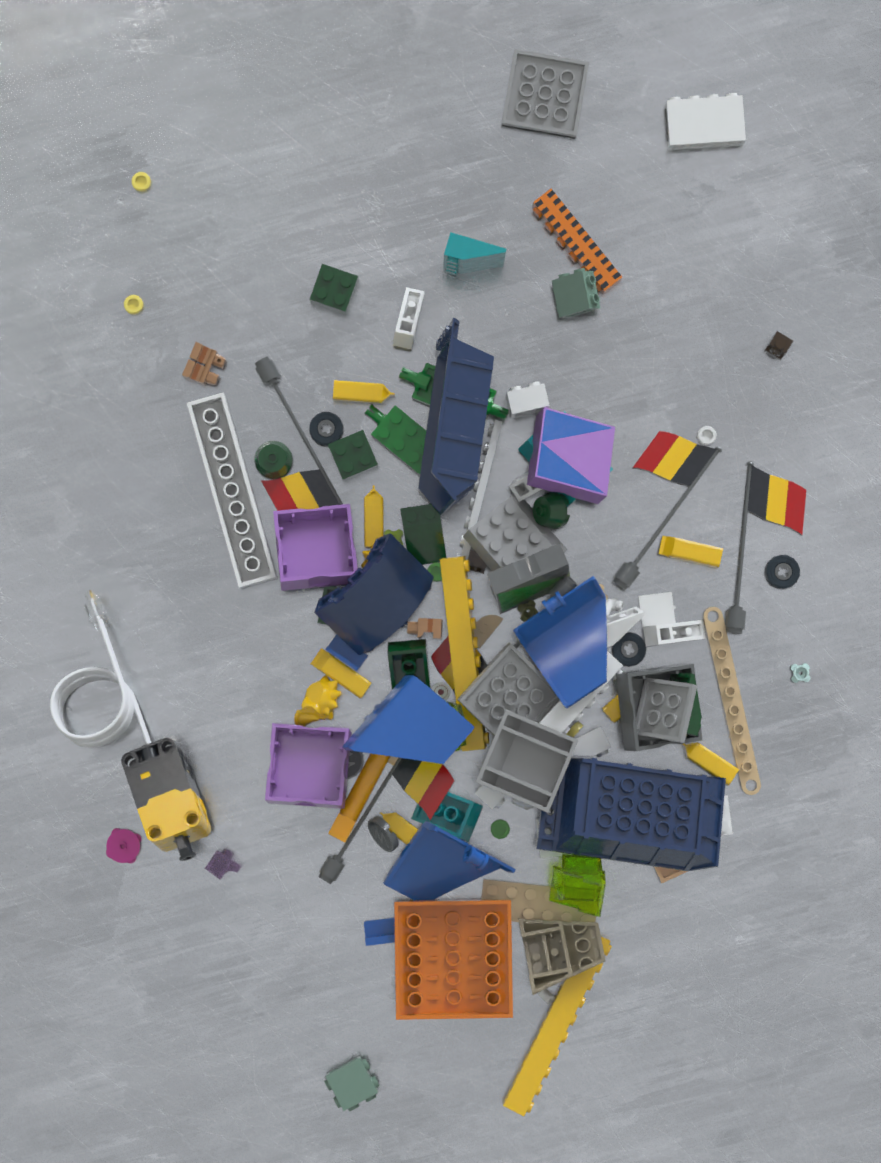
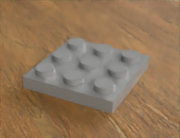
(665, 709)

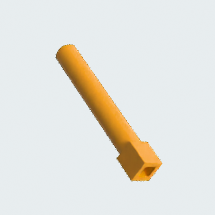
(358, 796)

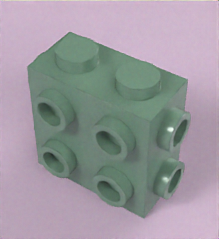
(576, 293)
(352, 1084)

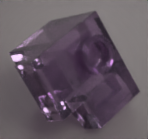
(222, 863)

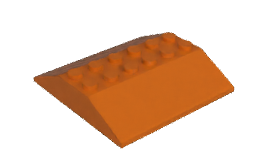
(453, 959)

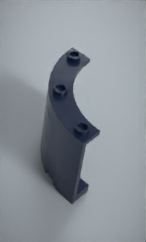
(377, 597)

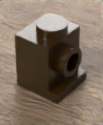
(779, 345)
(476, 563)

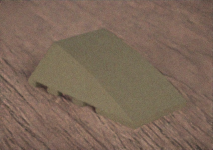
(559, 950)

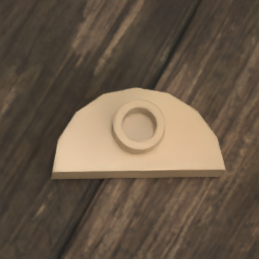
(485, 627)

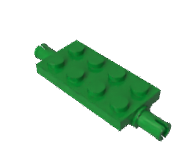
(423, 388)
(399, 435)

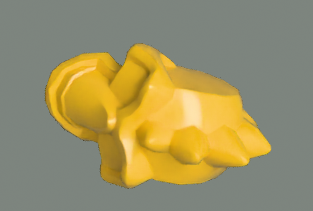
(318, 702)

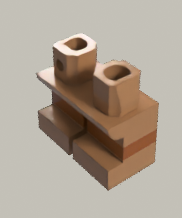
(206, 357)
(424, 626)

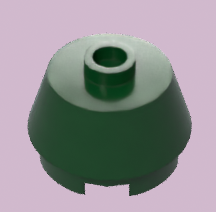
(273, 459)
(551, 510)

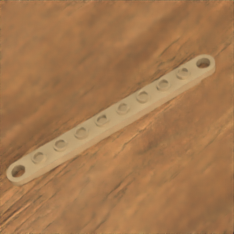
(731, 700)

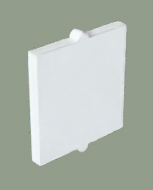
(657, 609)

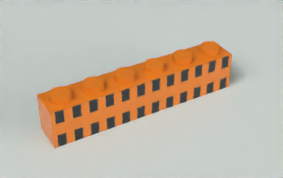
(576, 240)

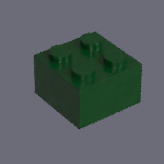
(334, 289)
(353, 455)

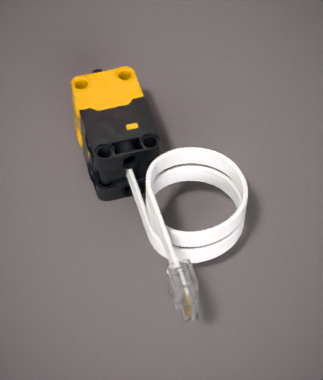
(159, 774)

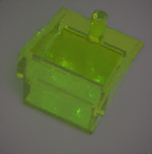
(579, 884)

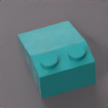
(454, 815)

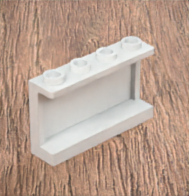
(705, 121)

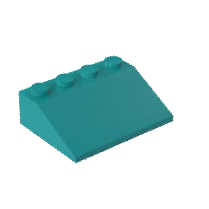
(471, 255)

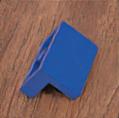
(346, 653)
(379, 931)

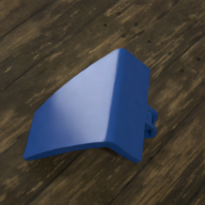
(570, 641)
(411, 725)
(438, 863)

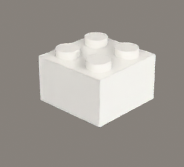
(526, 400)

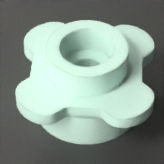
(805, 673)

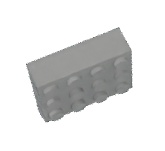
(509, 534)
(527, 761)

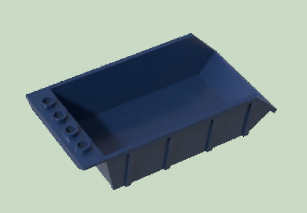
(455, 420)
(635, 815)

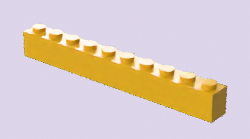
(462, 639)
(549, 1037)

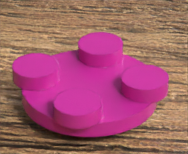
(123, 845)

